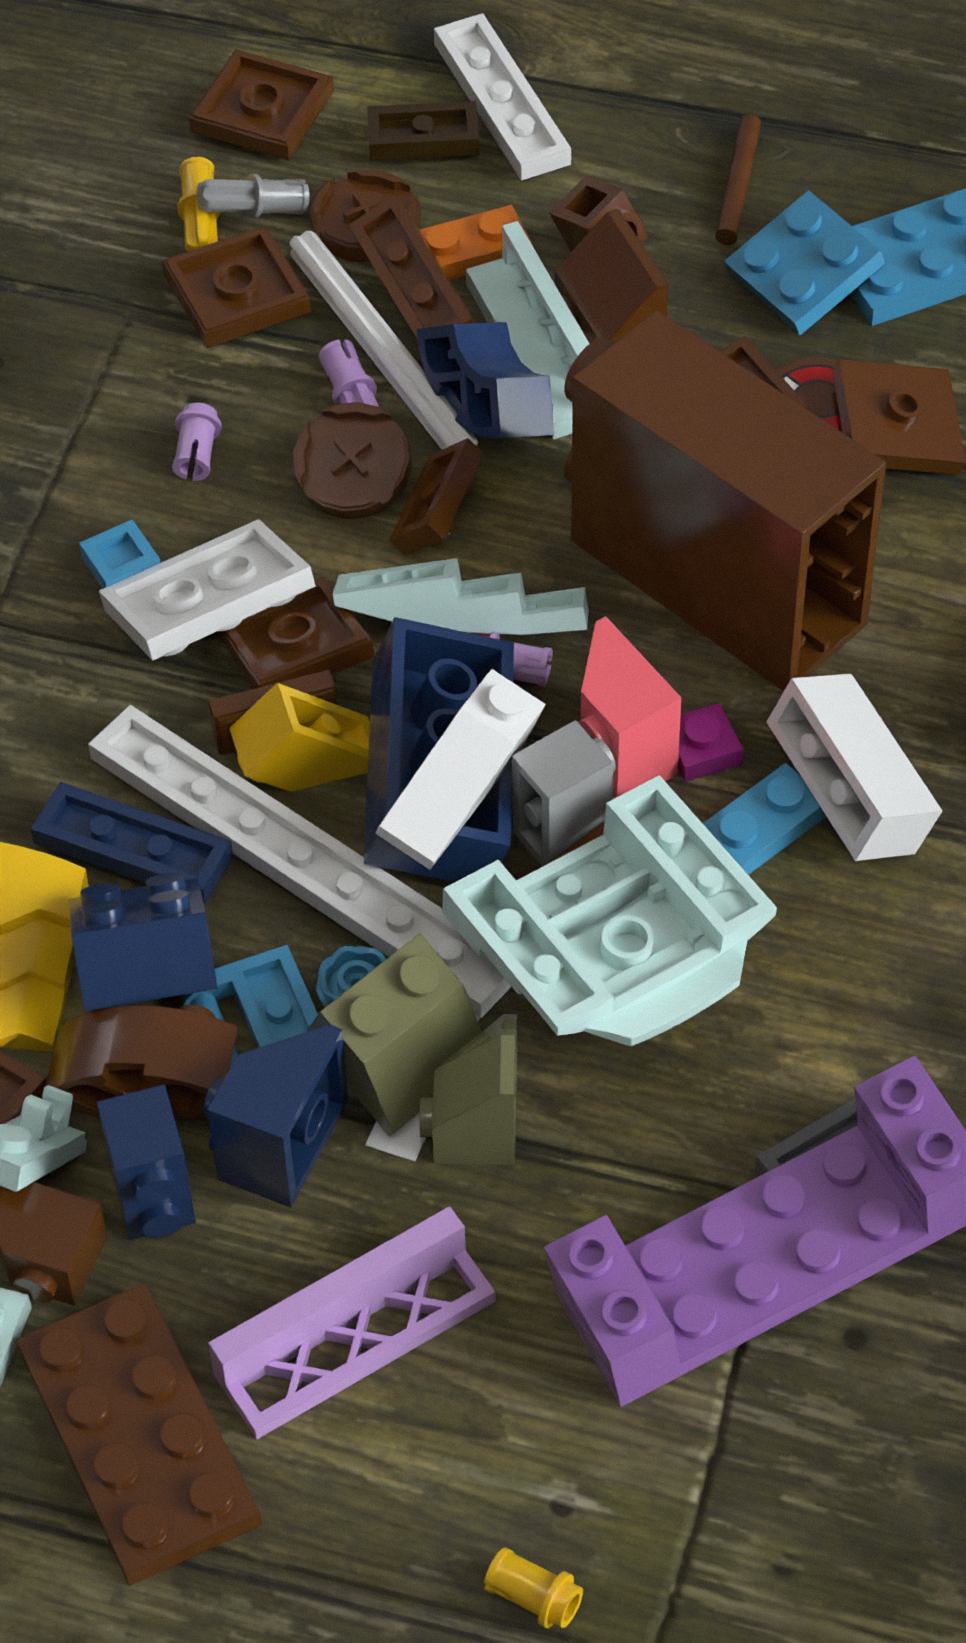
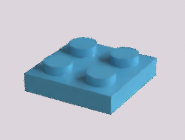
(804, 262)

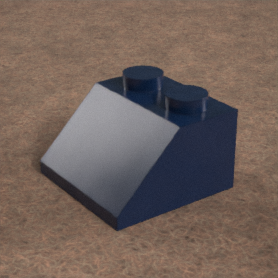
(277, 1112)

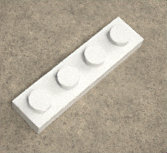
(502, 96)

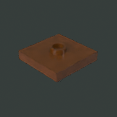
(261, 104)
(236, 286)
(901, 414)
(298, 639)

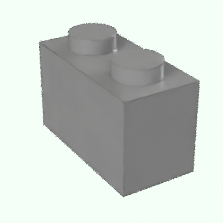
(560, 790)

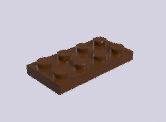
(138, 1434)

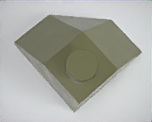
(475, 1100)

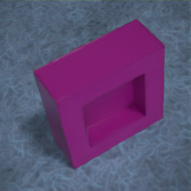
(707, 743)

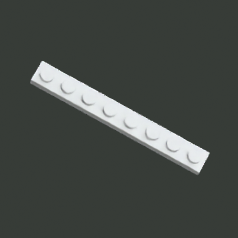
(288, 848)

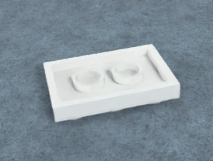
(207, 589)

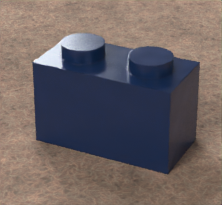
(147, 1162)

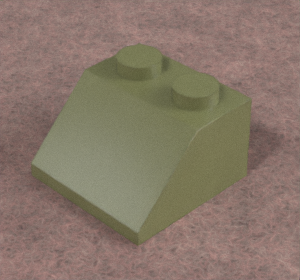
(400, 1029)

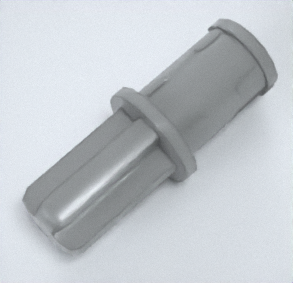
(254, 196)

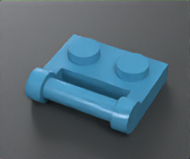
(267, 993)

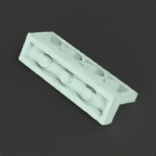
(537, 317)

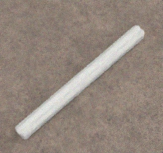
(378, 340)

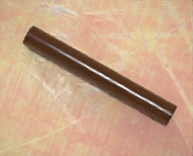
(738, 179)

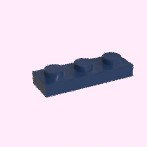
(128, 839)

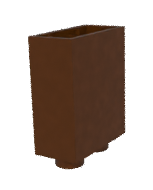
(722, 498)

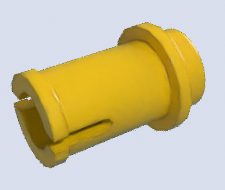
(534, 1588)

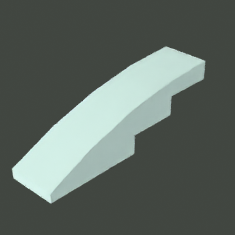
(439, 597)

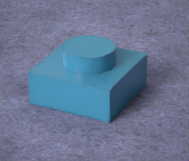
(118, 554)

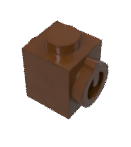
(587, 205)

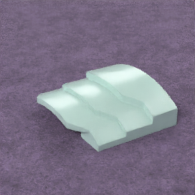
(621, 928)

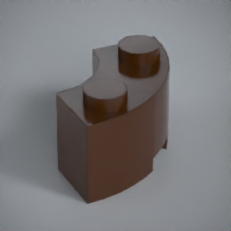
(139, 1049)

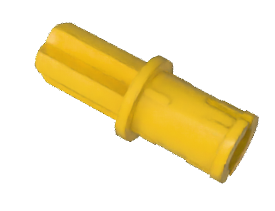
(199, 226)

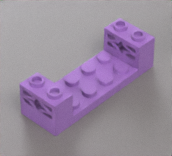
(769, 1243)

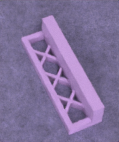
(336, 1303)

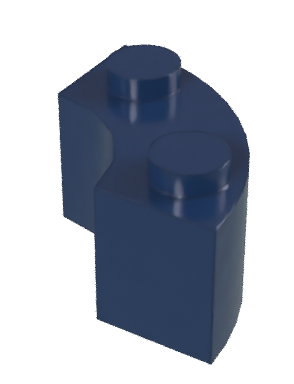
(486, 380)

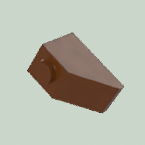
(49, 1241)

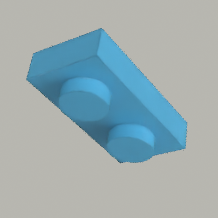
(766, 818)

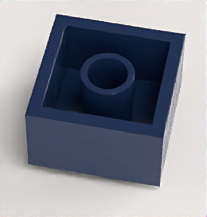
(141, 941)

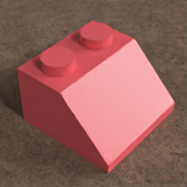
(629, 710)

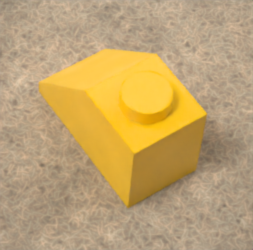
(300, 740)

